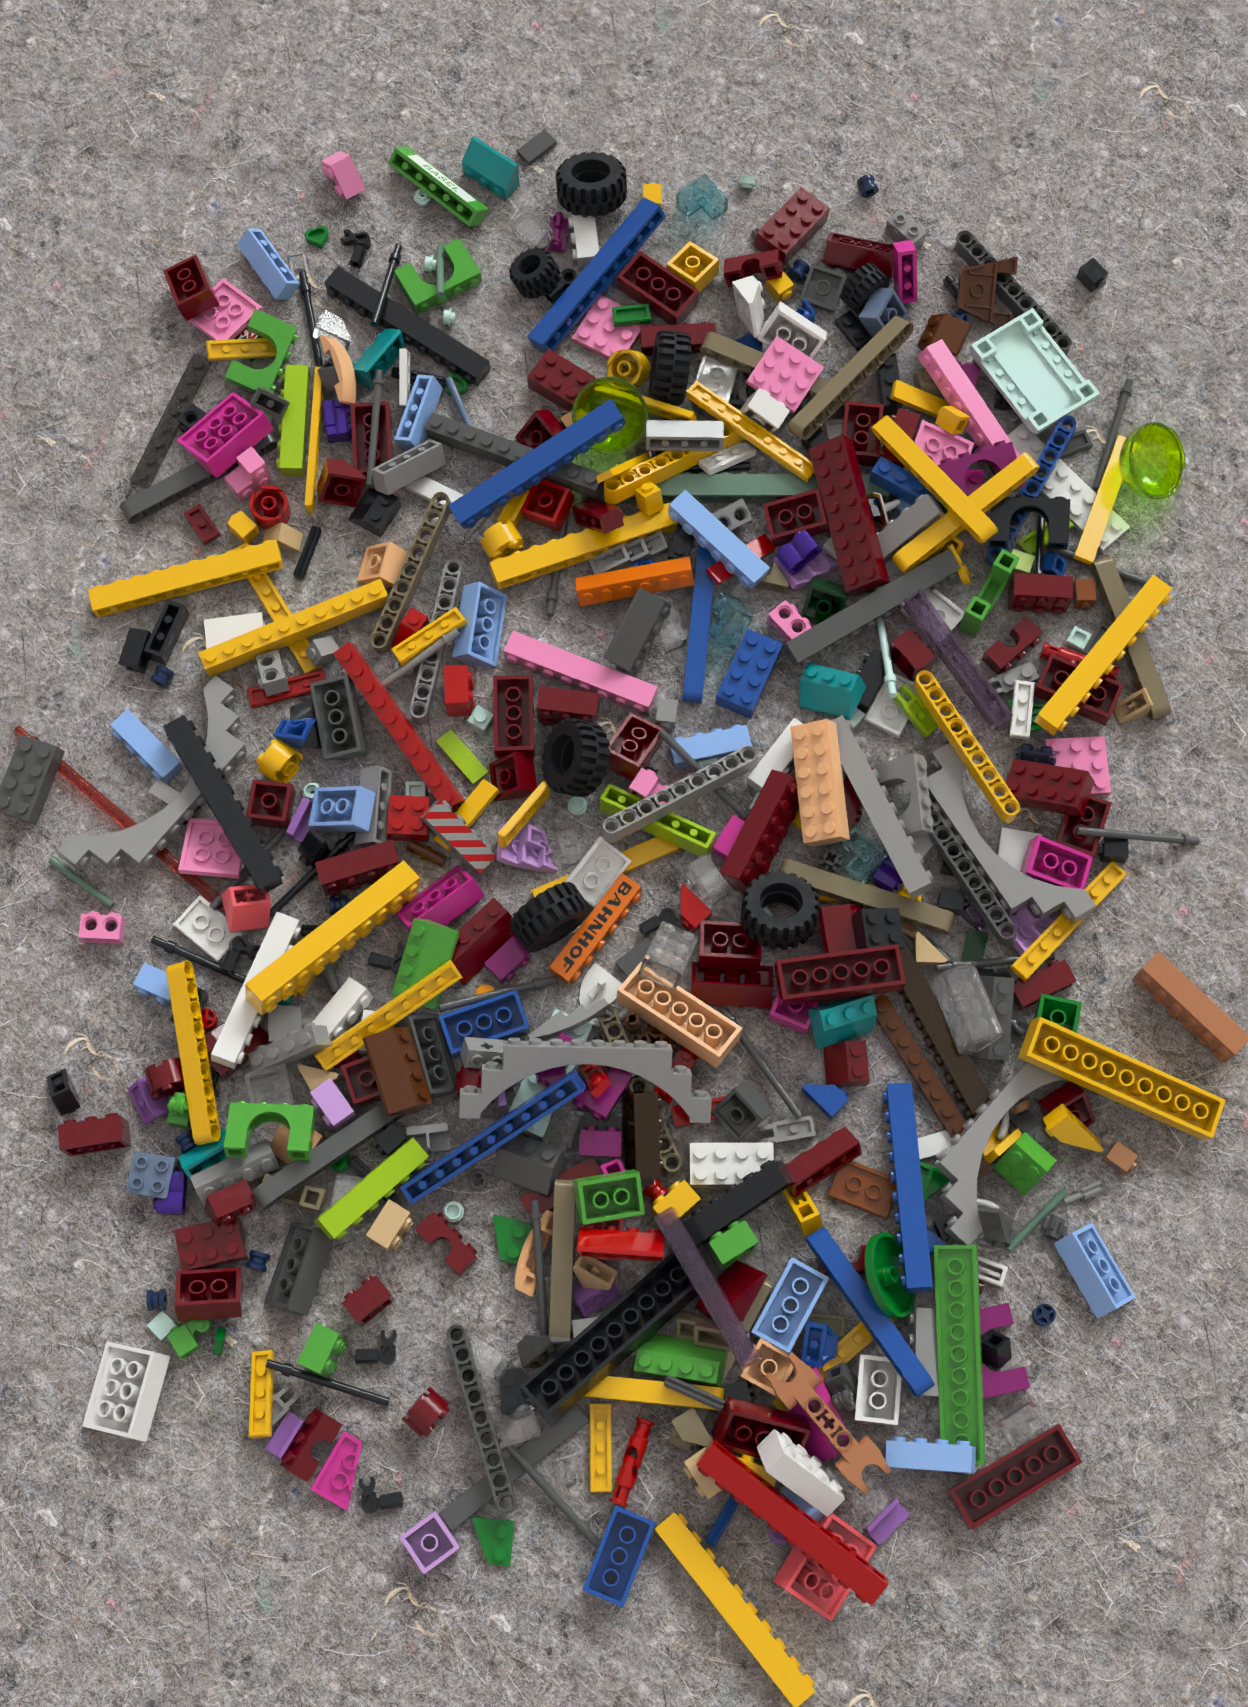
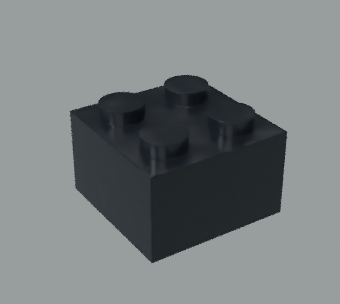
(878, 928)

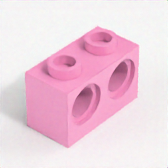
(785, 626)
(101, 933)

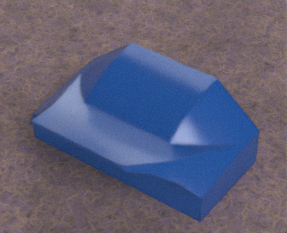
(819, 1344)

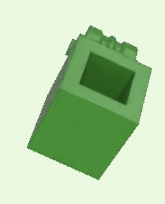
(178, 1111)
(184, 1336)

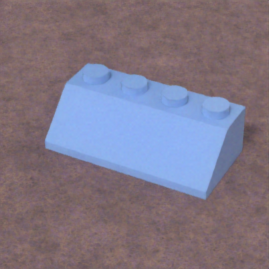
(481, 636)
(1094, 1270)

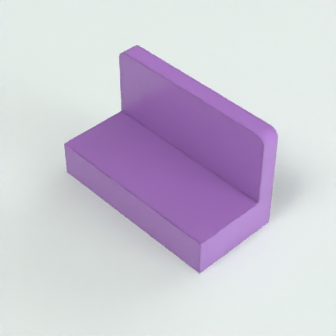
(299, 824)
(147, 1107)
(592, 1300)
(285, 1435)
(886, 1522)

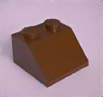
(949, 329)

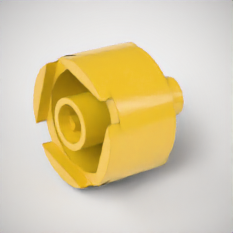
(638, 366)
(501, 540)
(279, 762)

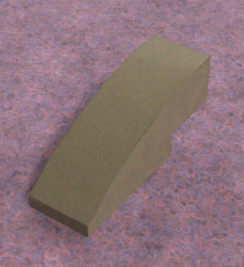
(700, 1330)

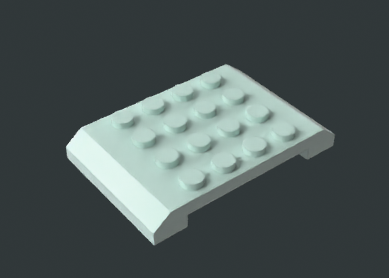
(1032, 372)

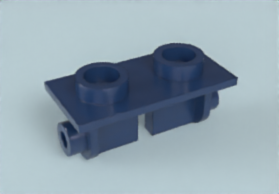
(1043, 755)

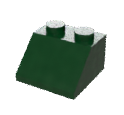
(824, 600)

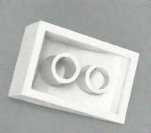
(749, 303)

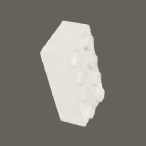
(725, 1163)
(801, 1472)

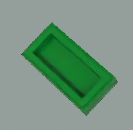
(631, 315)

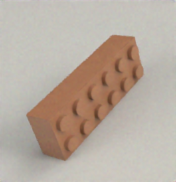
(1191, 1007)

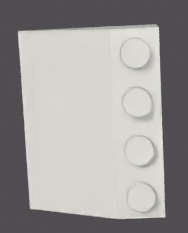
(126, 1391)

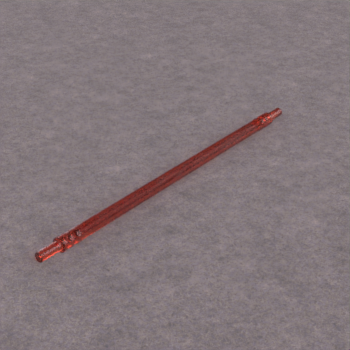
(126, 822)

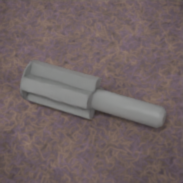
(1086, 1192)

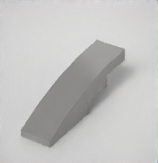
(625, 555)
(562, 1023)

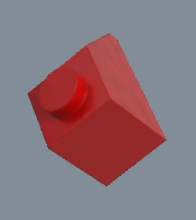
(410, 625)
(692, 910)

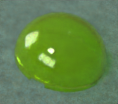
(628, 402)
(1152, 461)

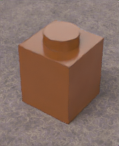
(1084, 593)

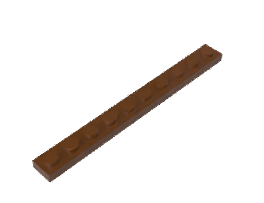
(922, 1072)

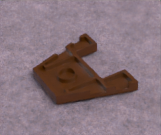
(978, 290)

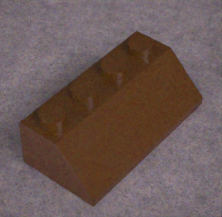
(397, 1071)

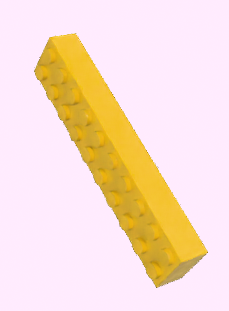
(332, 938)
(1121, 1078)

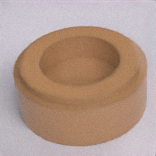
(1020, 1107)

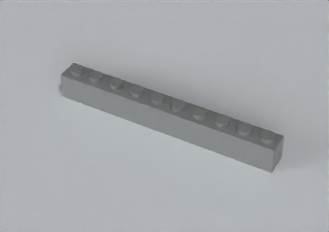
(881, 812)

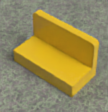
(512, 510)
(997, 1146)

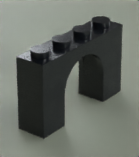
(1053, 510)

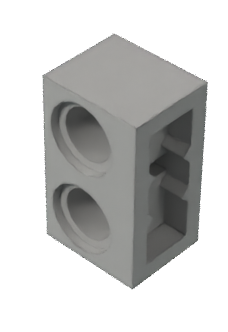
(903, 228)
(727, 514)
(272, 673)

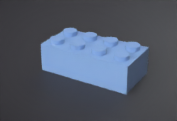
(790, 1305)

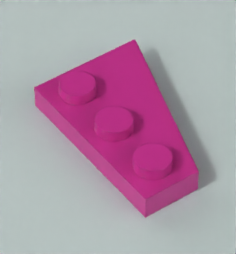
(338, 1472)

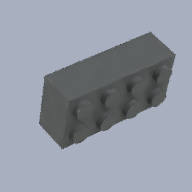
(29, 779)

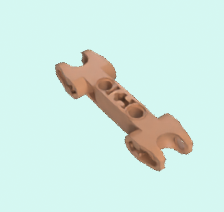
(854, 1454)

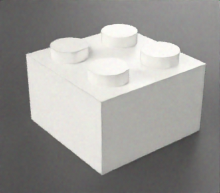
(765, 410)

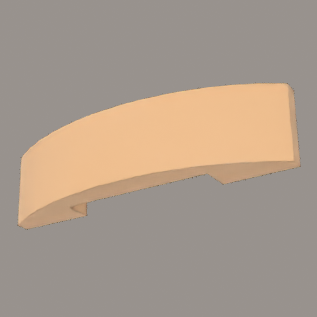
(344, 368)
(525, 1272)

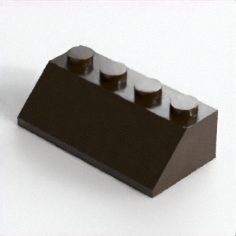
(641, 1133)

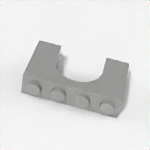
(912, 770)

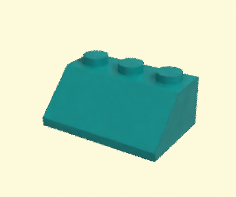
(490, 168)
(379, 356)
(830, 691)
(842, 1019)
(203, 1156)

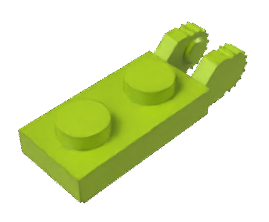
(916, 711)

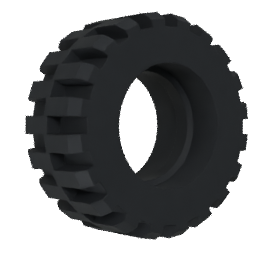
(591, 184)
(670, 367)
(575, 757)
(549, 916)
(780, 931)

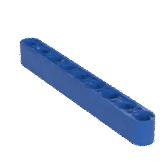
(1036, 483)
(699, 628)
(868, 1311)

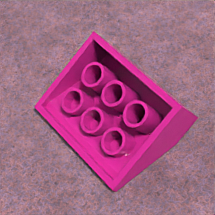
(225, 434)

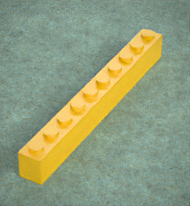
(575, 548)
(186, 578)
(294, 628)
(1103, 654)
(736, 1612)

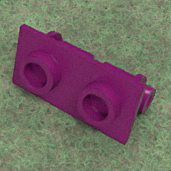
(559, 226)

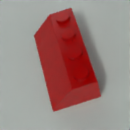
(620, 1244)

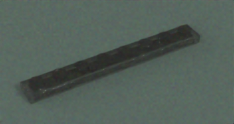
(168, 424)

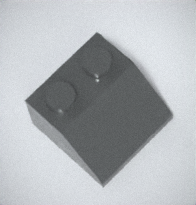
(742, 1110)

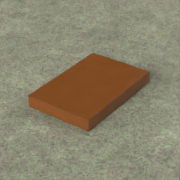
(863, 1189)

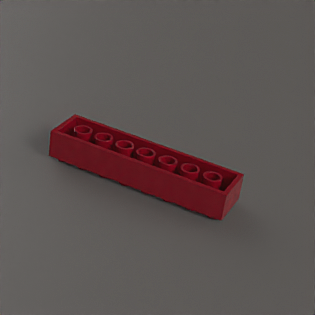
(849, 515)

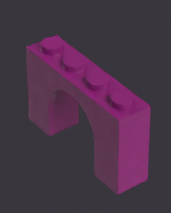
(997, 457)
(599, 1107)
(1003, 1382)

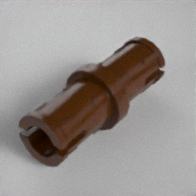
(426, 853)
(632, 1022)

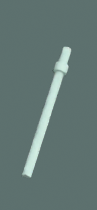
(889, 678)

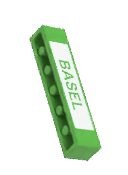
(438, 186)

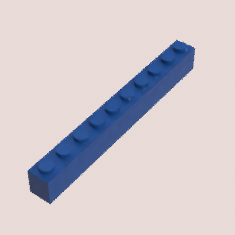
(596, 276)
(537, 464)
(493, 1136)
(908, 1188)

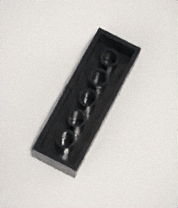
(738, 1201)

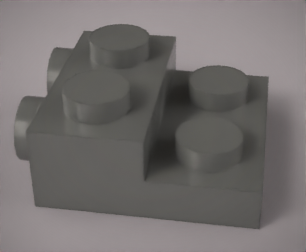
(823, 286)

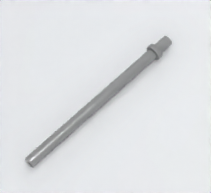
(446, 639)

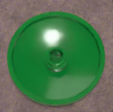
(884, 1276)

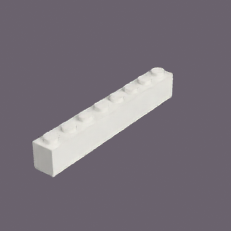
(243, 1016)

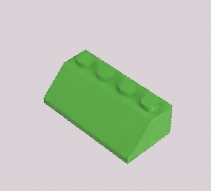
(425, 951)
(681, 1359)

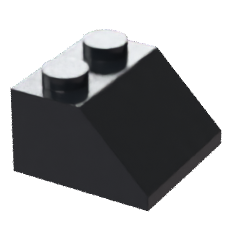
(375, 511)

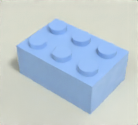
(342, 809)

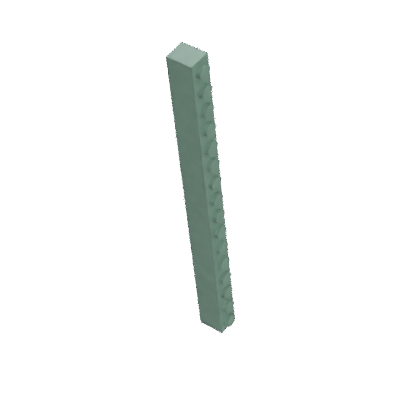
(731, 487)

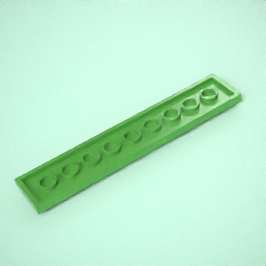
(959, 1346)

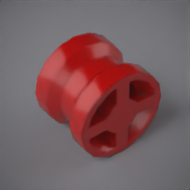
(208, 1015)
(654, 1190)

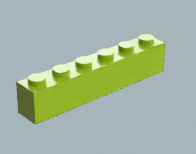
(294, 421)
(669, 828)
(372, 1188)

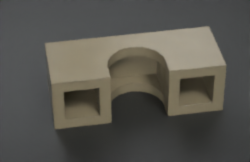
(305, 1197)

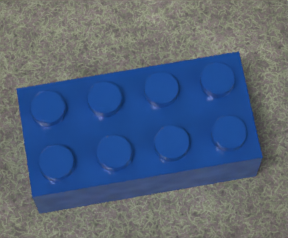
(749, 673)
(493, 1018)
(619, 1556)

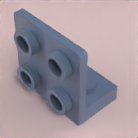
(151, 1174)

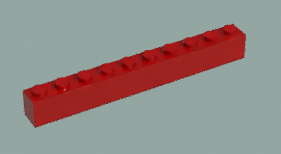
(398, 725)
(792, 1522)

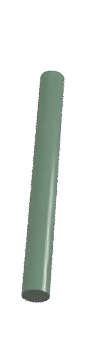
(440, 271)
(81, 882)
(1022, 1234)

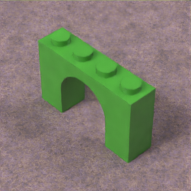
(423, 295)
(281, 336)
(983, 604)
(245, 1117)

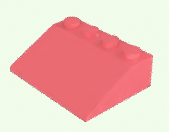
(810, 1583)

